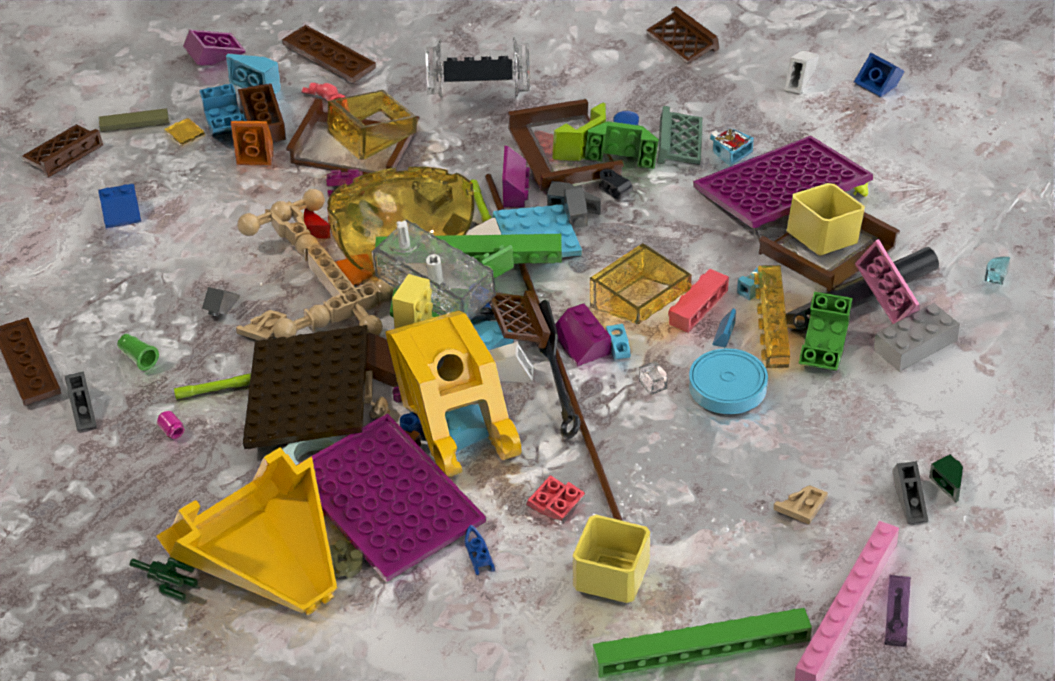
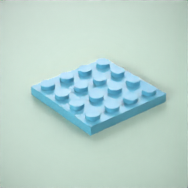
(540, 221)

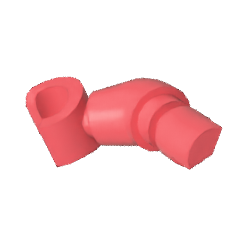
(326, 91)

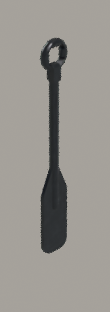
(550, 353)

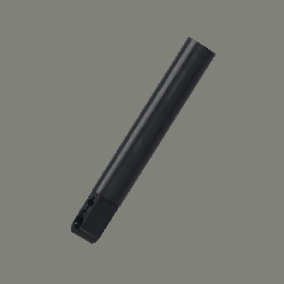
(910, 267)

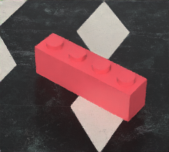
(698, 300)

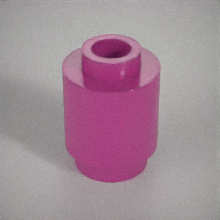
(170, 425)

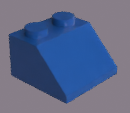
(878, 75)
(119, 205)

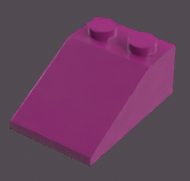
(211, 46)

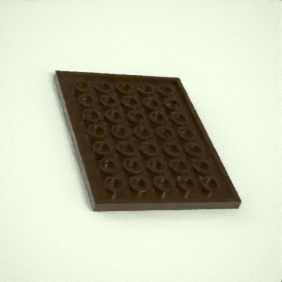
(307, 387)

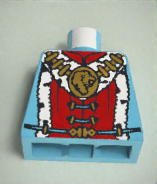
(731, 145)

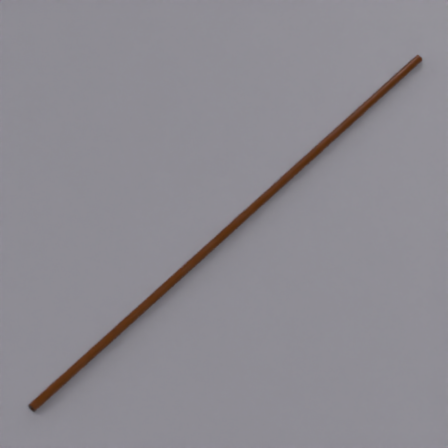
(566, 382)

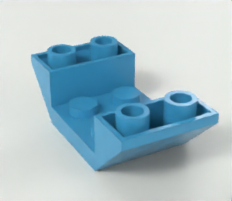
(220, 108)

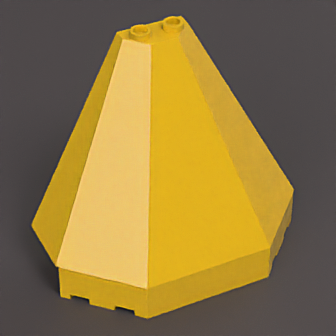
(262, 536)

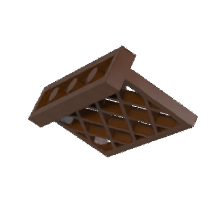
(692, 29)
(61, 157)
(531, 315)

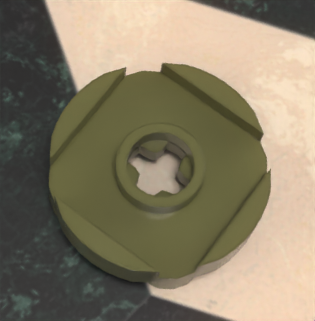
(353, 557)

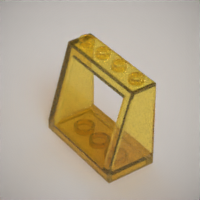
(367, 140)
(627, 270)

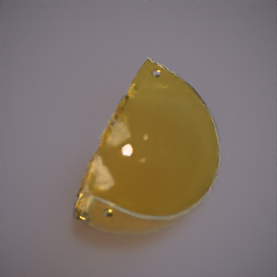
(382, 198)

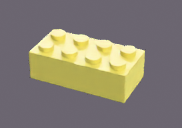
(412, 301)

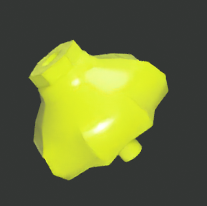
(862, 189)

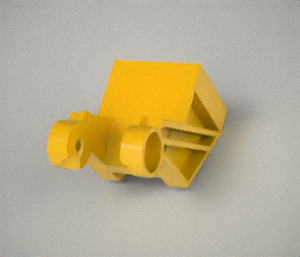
(463, 379)

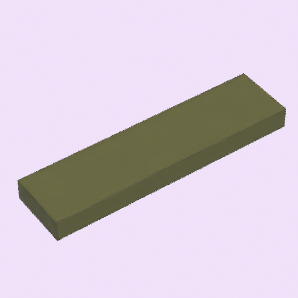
(133, 120)

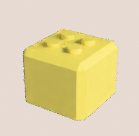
(825, 218)
(611, 558)

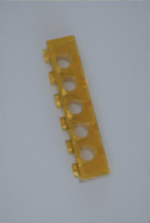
(773, 316)

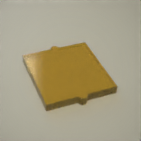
(184, 131)

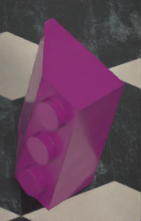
(514, 179)
(582, 335)

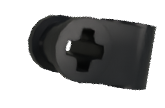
(616, 185)

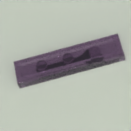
(897, 611)

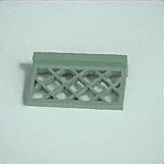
(667, 134)

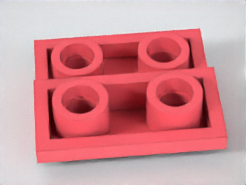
(555, 498)

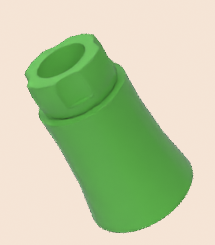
(139, 352)

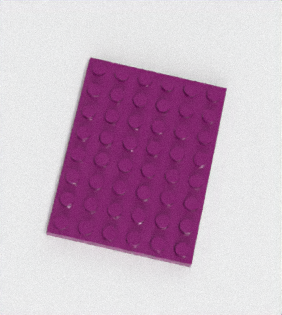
(765, 185)
(390, 497)

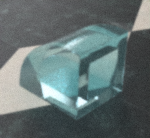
(997, 270)

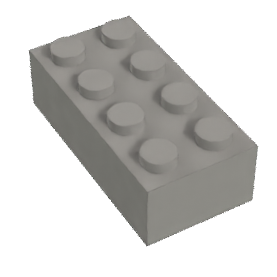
(916, 337)

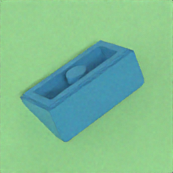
(725, 329)

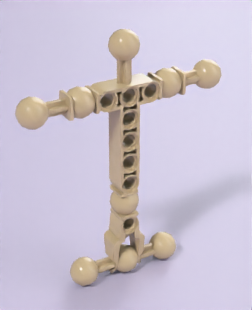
(345, 299)

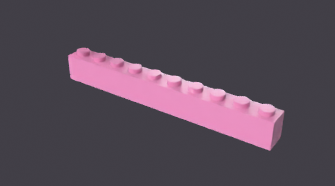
(847, 603)

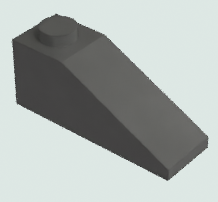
(556, 197)
(80, 401)
(910, 492)

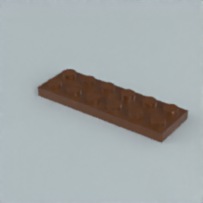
(329, 53)
(27, 362)

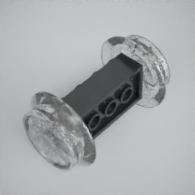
(477, 70)

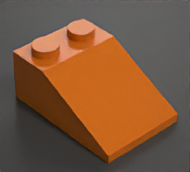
(252, 142)

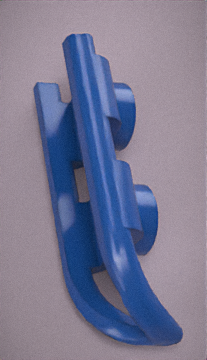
(477, 545)

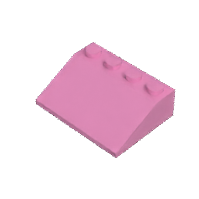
(887, 283)

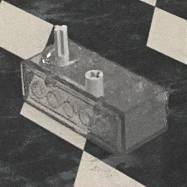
(455, 278)

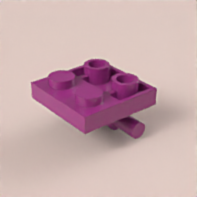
(338, 178)

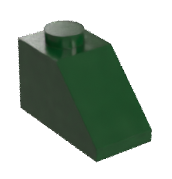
(947, 475)

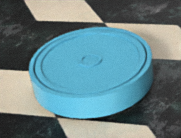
(728, 381)

